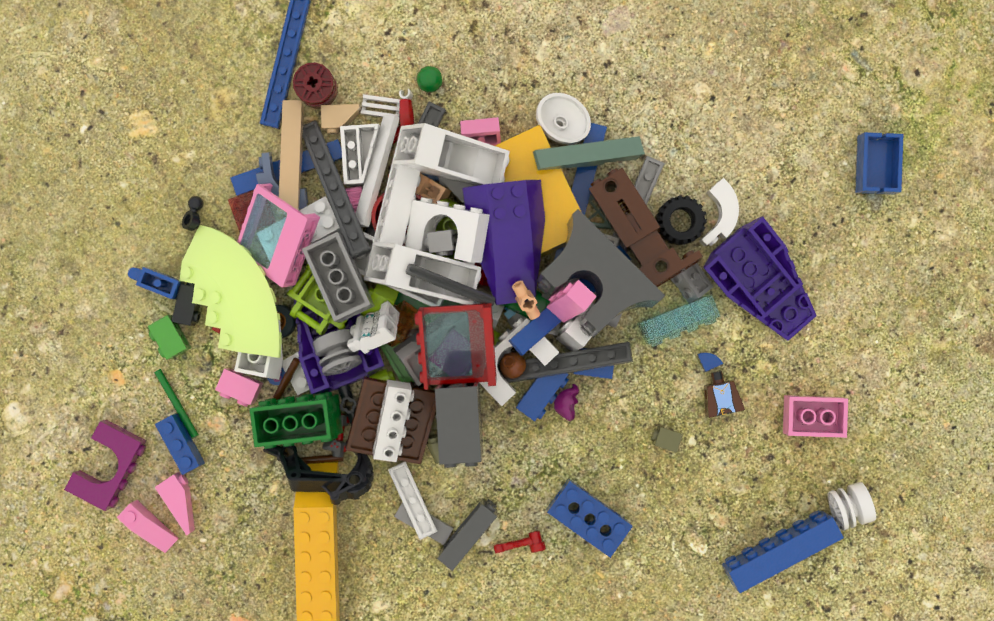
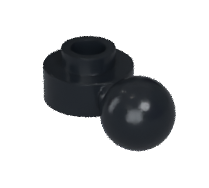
(191, 218)

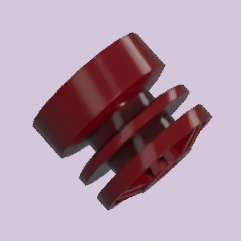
(325, 89)

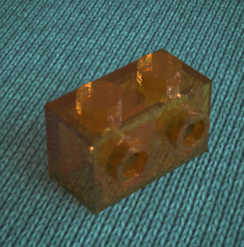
(405, 322)

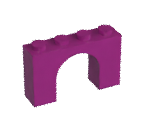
(127, 449)

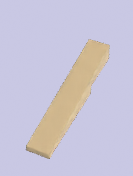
(291, 152)

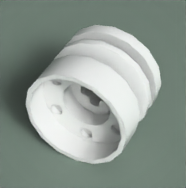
(851, 506)

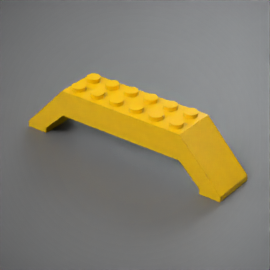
(316, 553)

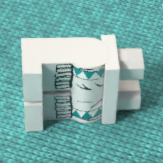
(374, 329)

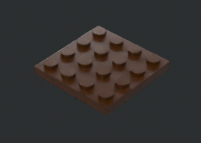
(367, 414)

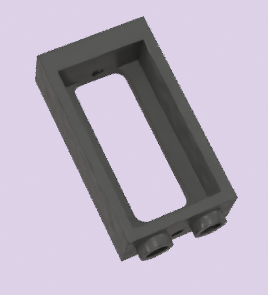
(467, 534)

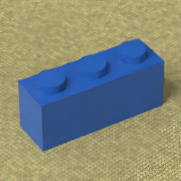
(539, 394)
(179, 443)

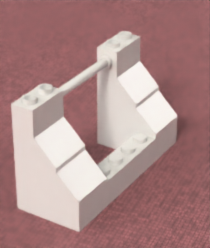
(436, 153)

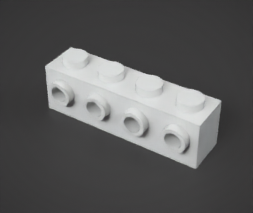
(392, 421)

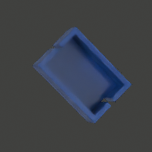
(879, 163)

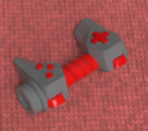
(338, 446)

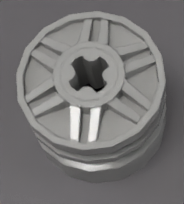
(336, 354)

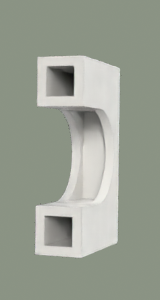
(470, 224)
(543, 350)

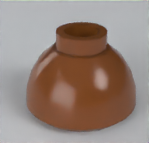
(512, 365)

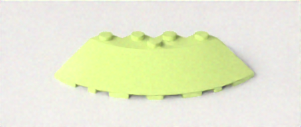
(234, 291)

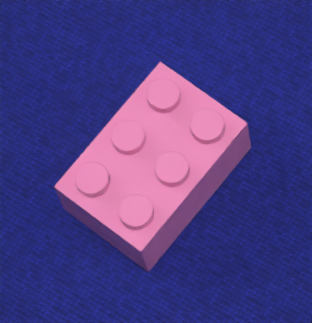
(815, 416)

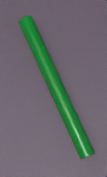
(176, 403)

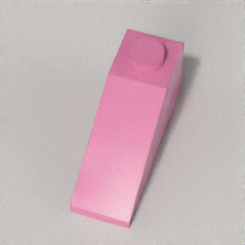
(177, 497)
(147, 526)

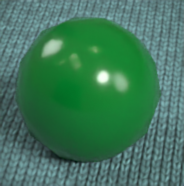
(429, 79)

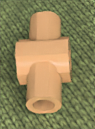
(523, 294)

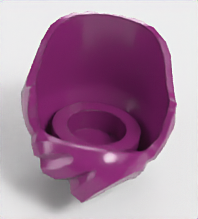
(566, 401)

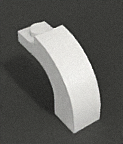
(728, 210)

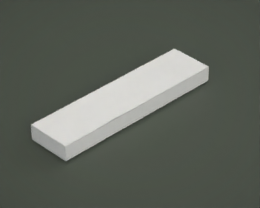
(412, 500)

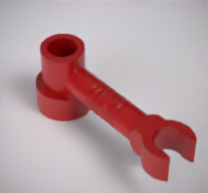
(534, 541)

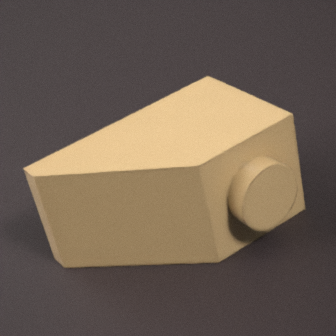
(338, 115)

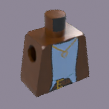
(721, 396)

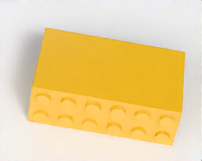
(557, 195)

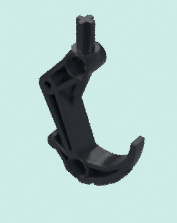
(337, 485)

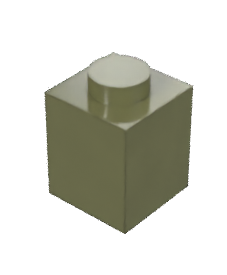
(666, 438)

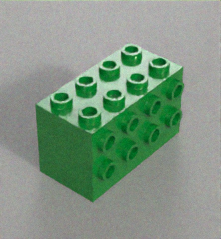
(296, 420)

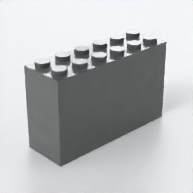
(459, 424)

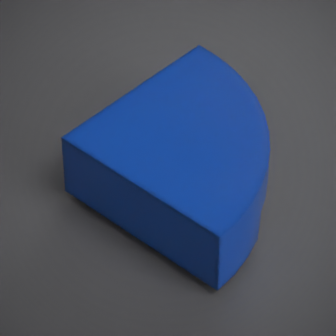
(709, 361)

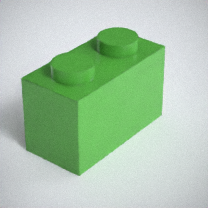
(168, 337)

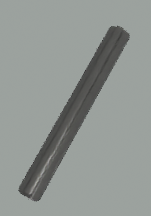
(448, 284)

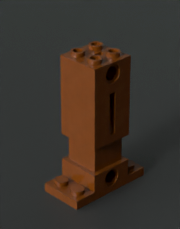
(638, 228)

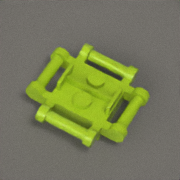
(313, 300)

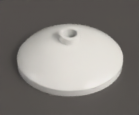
(563, 118)

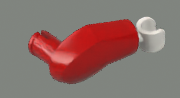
(405, 112)

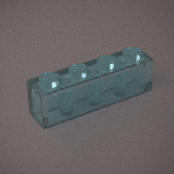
(678, 320)

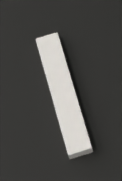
(376, 169)

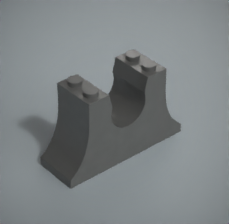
(597, 260)

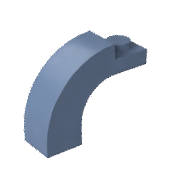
(268, 176)

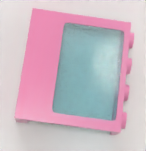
(276, 235)

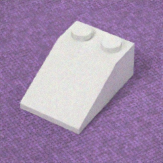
(259, 365)

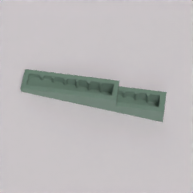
(589, 154)

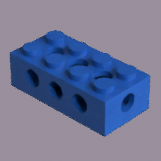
(589, 530)

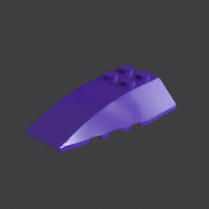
(512, 235)
(761, 278)
(309, 361)

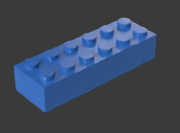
(782, 550)

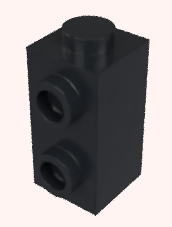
(186, 311)

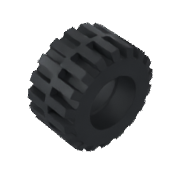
(697, 220)

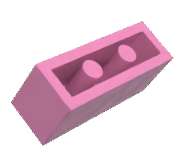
(570, 300)

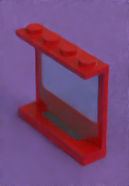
(456, 344)

